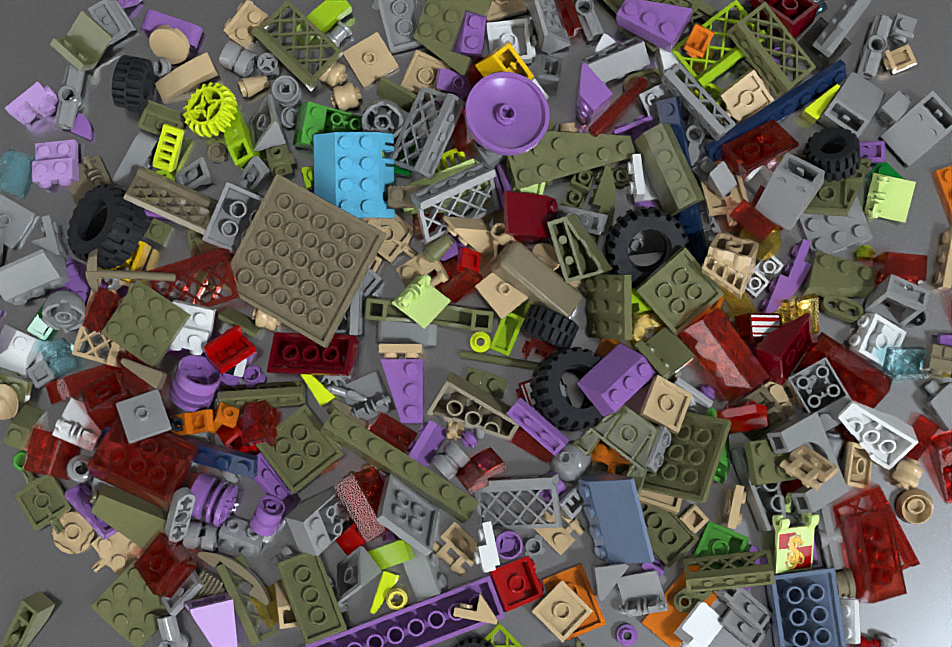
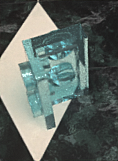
(15, 171)
(905, 363)

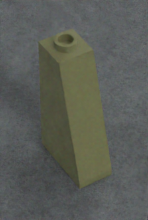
(129, 515)

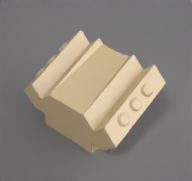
(731, 262)

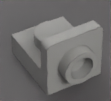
(902, 29)

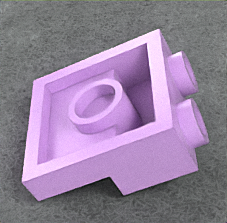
(34, 100)
(56, 163)

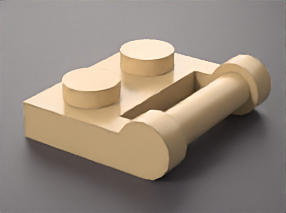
(420, 266)

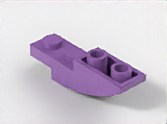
(785, 286)

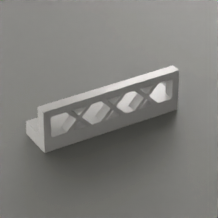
(695, 105)

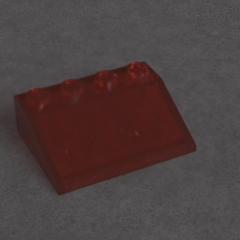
(146, 468)

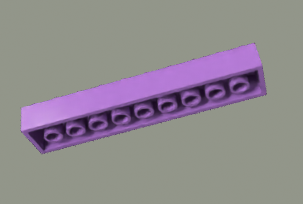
(420, 622)

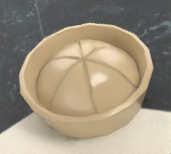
(917, 500)

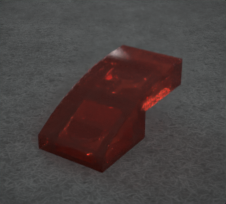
(924, 429)

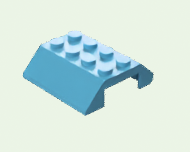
(353, 173)

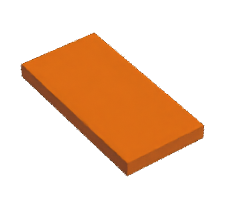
(666, 622)

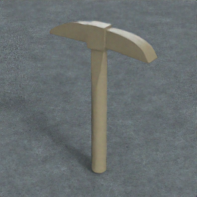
(93, 273)

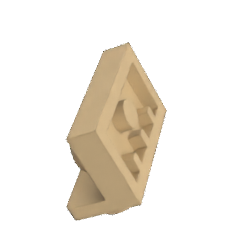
(240, 26)

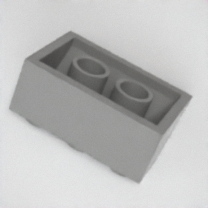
(32, 276)

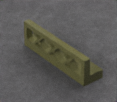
(276, 393)
(729, 575)
(240, 604)

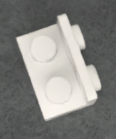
(851, 620)

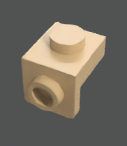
(899, 59)

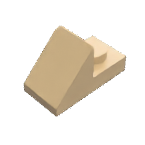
(482, 613)

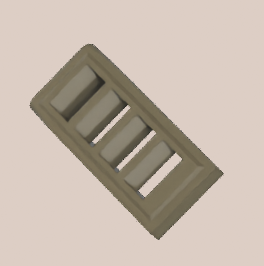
(150, 375)

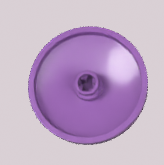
(507, 113)

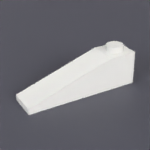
(880, 434)

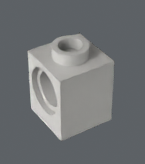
(895, 108)

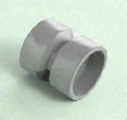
(235, 57)
(287, 92)
(450, 460)
(201, 536)

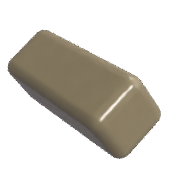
(535, 279)

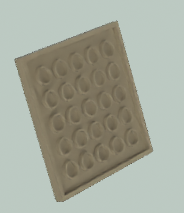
(303, 260)

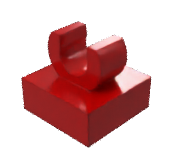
(469, 259)

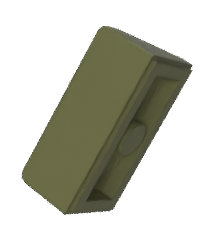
(398, 94)
(234, 317)

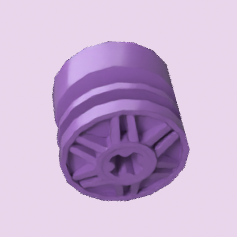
(194, 383)
(213, 501)

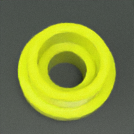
(480, 349)

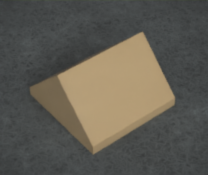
(855, 465)

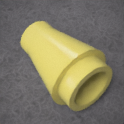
(396, 605)

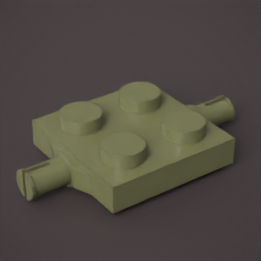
(43, 502)

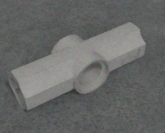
(589, 21)
(878, 36)
(68, 109)
(694, 145)
(830, 538)
(170, 632)

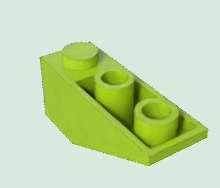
(239, 141)

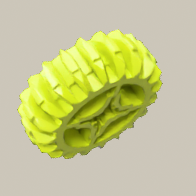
(205, 106)

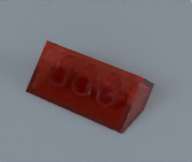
(723, 354)
(860, 378)
(873, 555)

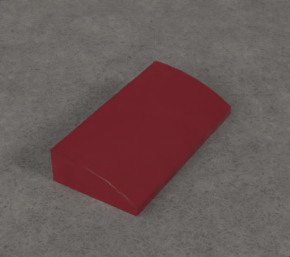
(300, 355)

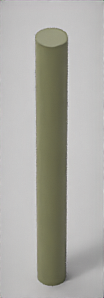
(498, 360)

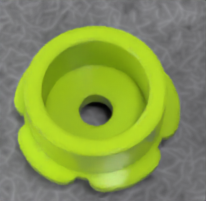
(865, 253)

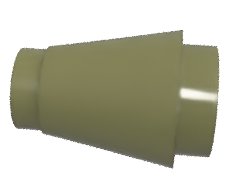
(436, 249)

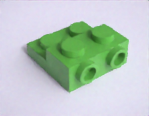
(721, 541)

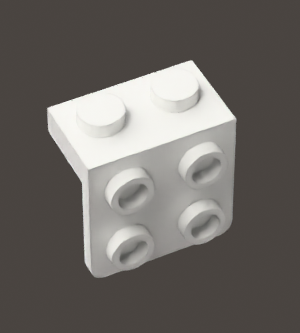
(640, 185)
(699, 626)

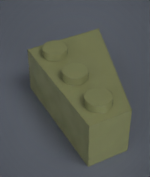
(576, 249)

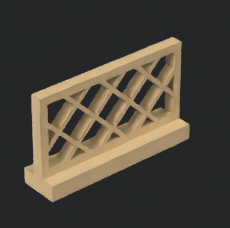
(114, 348)

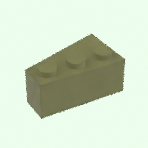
(838, 277)

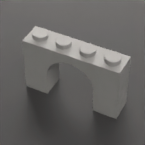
(809, 431)

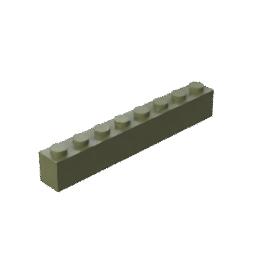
(393, 461)

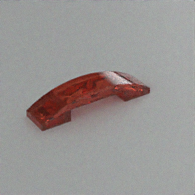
(70, 386)

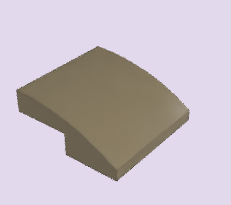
(763, 397)

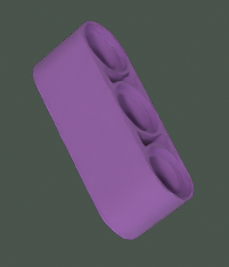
(154, 19)

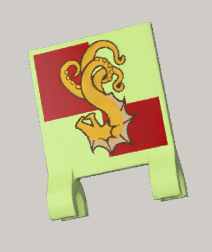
(794, 544)

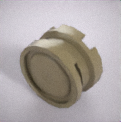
(845, 583)

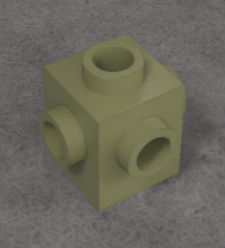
(281, 162)

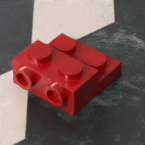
(517, 583)

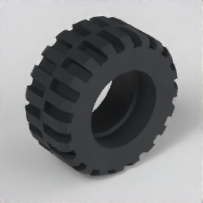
(106, 224)
(632, 224)
(548, 393)

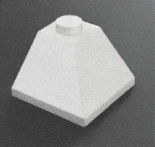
(18, 350)

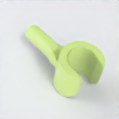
(787, 502)

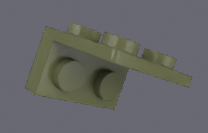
(83, 43)
(665, 353)

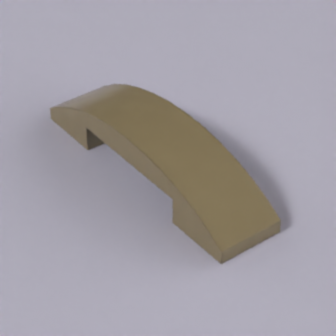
(258, 591)

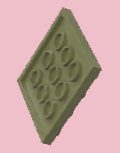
(690, 459)

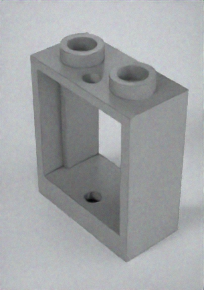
(894, 288)

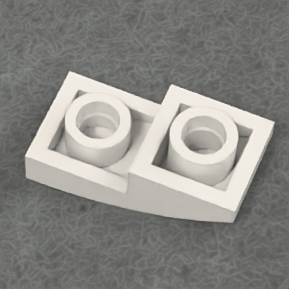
(763, 274)

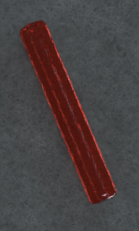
(618, 106)

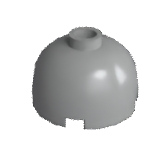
(382, 116)
(64, 310)
(571, 463)

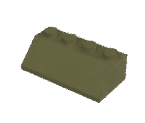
(668, 169)

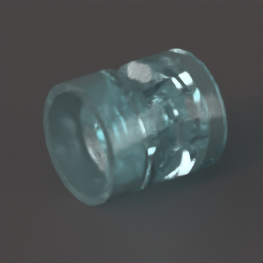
(59, 357)

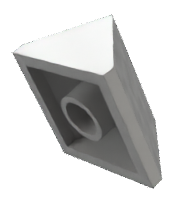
(266, 126)
(354, 573)
(606, 576)

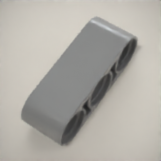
(139, 154)
(405, 333)

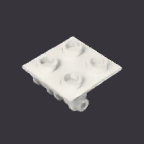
(77, 426)

